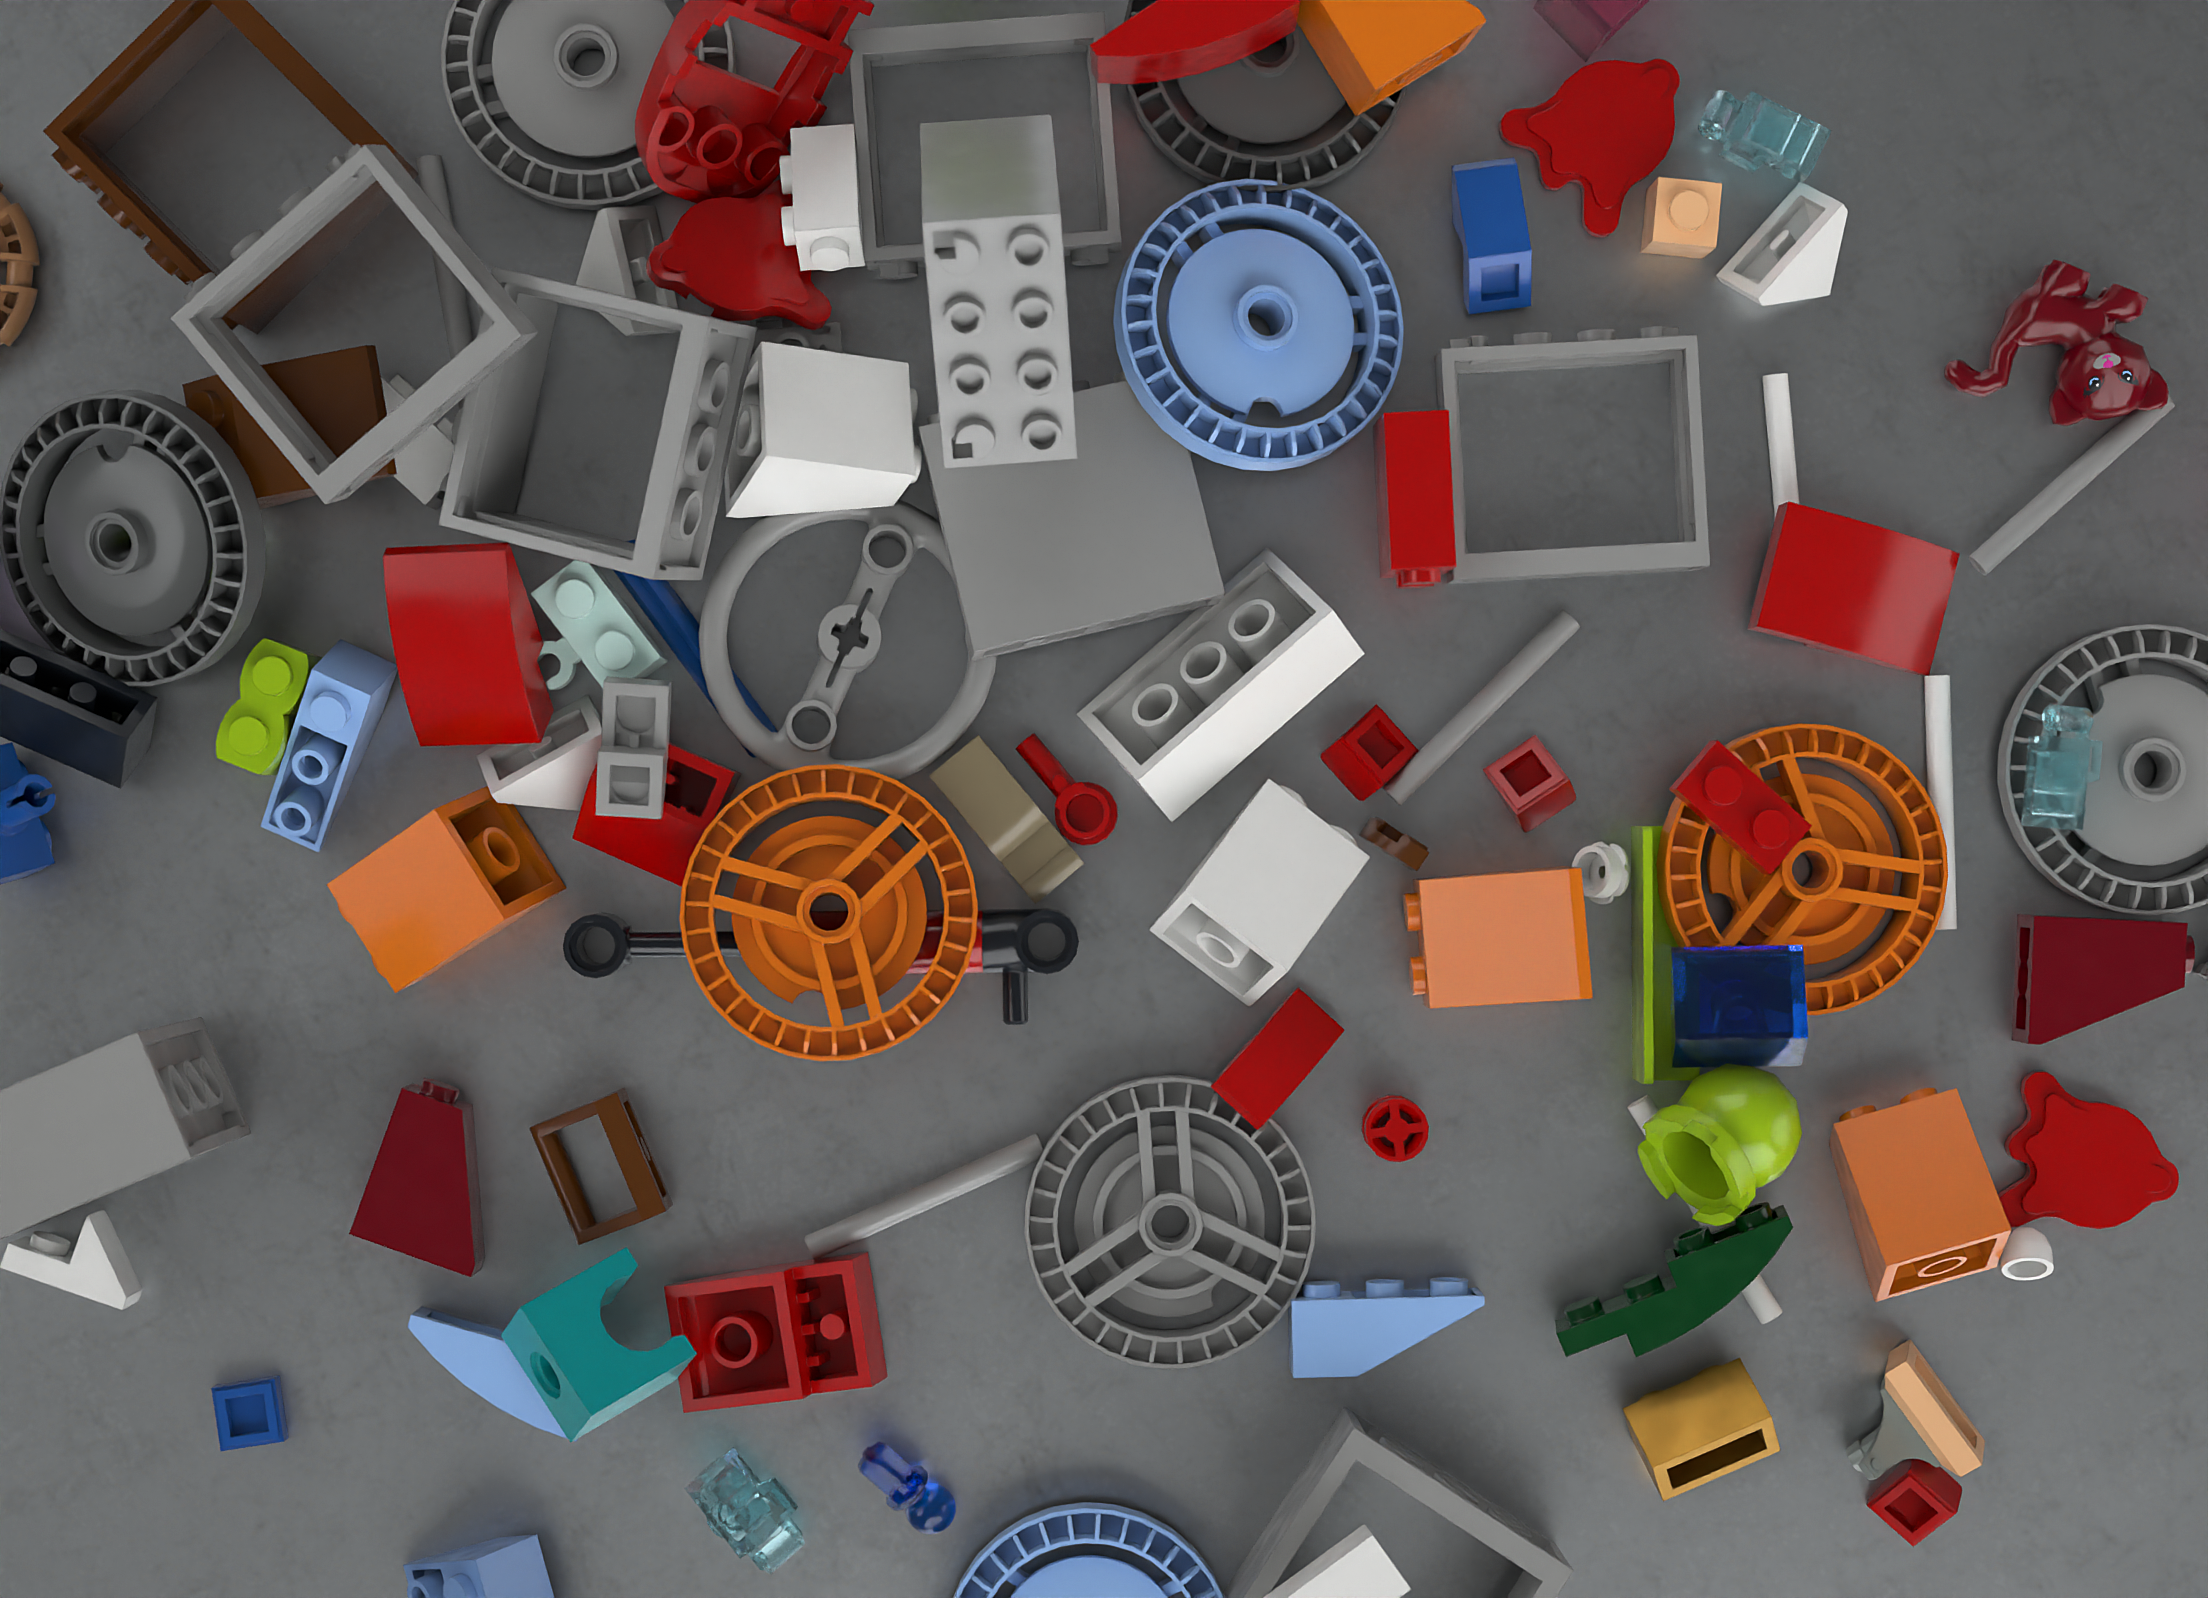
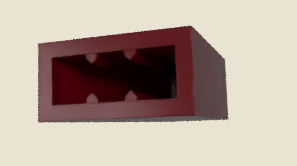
(2091, 969)
(427, 1182)

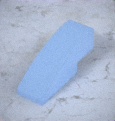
(483, 1364)

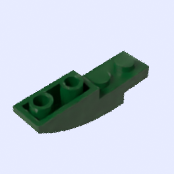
(1705, 1277)

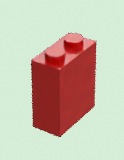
(1414, 497)

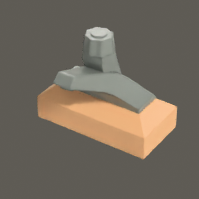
(1917, 1422)

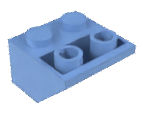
(483, 1570)

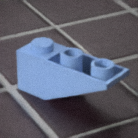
(328, 742)
(1357, 1330)

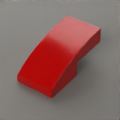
(1277, 1058)

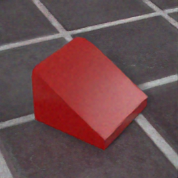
(1368, 753)
(1530, 784)
(1916, 1499)

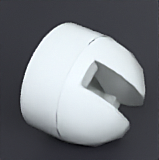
(2027, 1255)

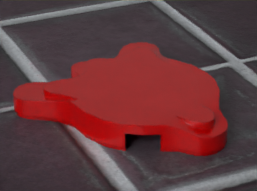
(1600, 131)
(737, 261)
(2082, 1160)

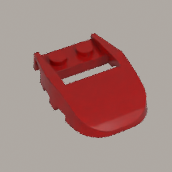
(722, 133)

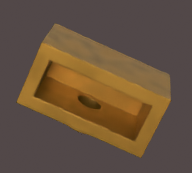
(1701, 1428)

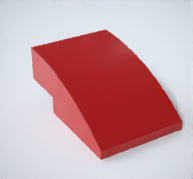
(1189, 38)
(1853, 589)
(466, 645)
(778, 1332)

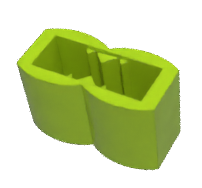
(261, 721)

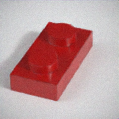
(1740, 807)

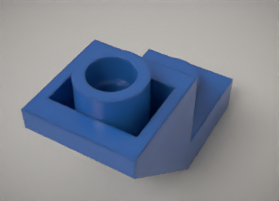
(1494, 235)

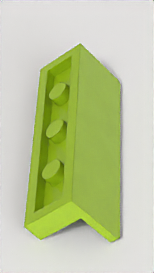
(1650, 967)

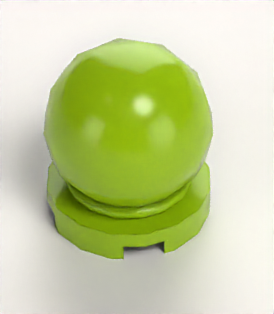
(1722, 1141)

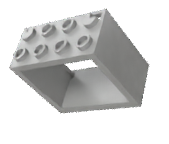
(997, 291)
(690, 452)
(112, 1121)
(1357, 1439)

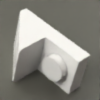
(94, 1269)

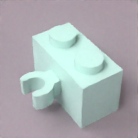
(594, 628)

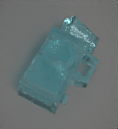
(1764, 133)
(2059, 769)
(747, 1511)

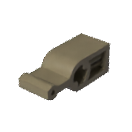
(1006, 819)

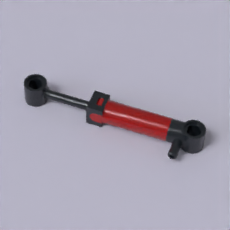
(998, 947)

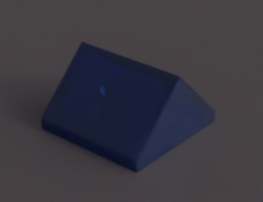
(1738, 1006)

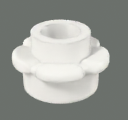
(1603, 871)

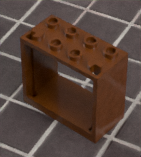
(140, 81)

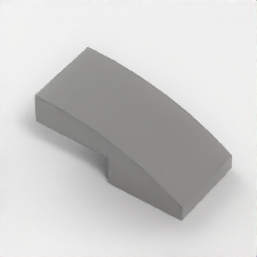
(633, 747)

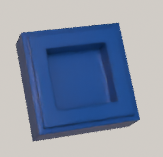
(249, 1413)

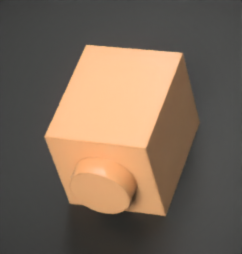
(1681, 217)

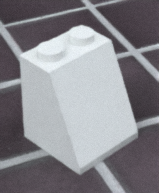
(821, 433)
(1261, 893)

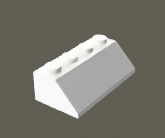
(1221, 684)

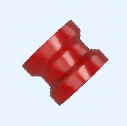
(1406, 1137)

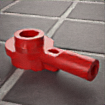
(1082, 810)

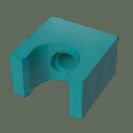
(576, 1362)

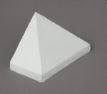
(1791, 251)
(618, 260)
(550, 771)

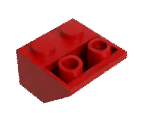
(693, 798)

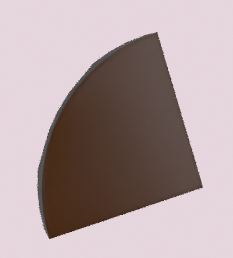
(1394, 843)

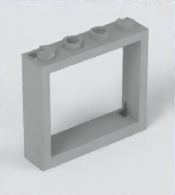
(973, 42)
(262, 253)
(1591, 349)

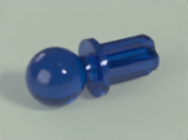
(927, 1505)

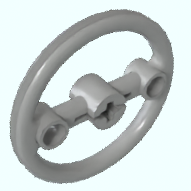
(783, 749)

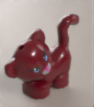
(2098, 373)

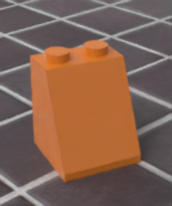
(1385, 44)
(444, 886)
(1499, 938)
(1918, 1193)

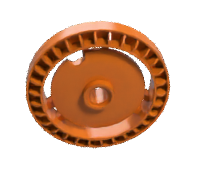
(820, 860)
(1849, 862)

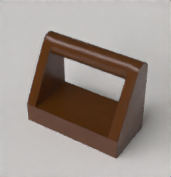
(632, 1156)

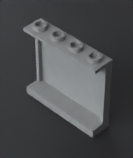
(1078, 540)

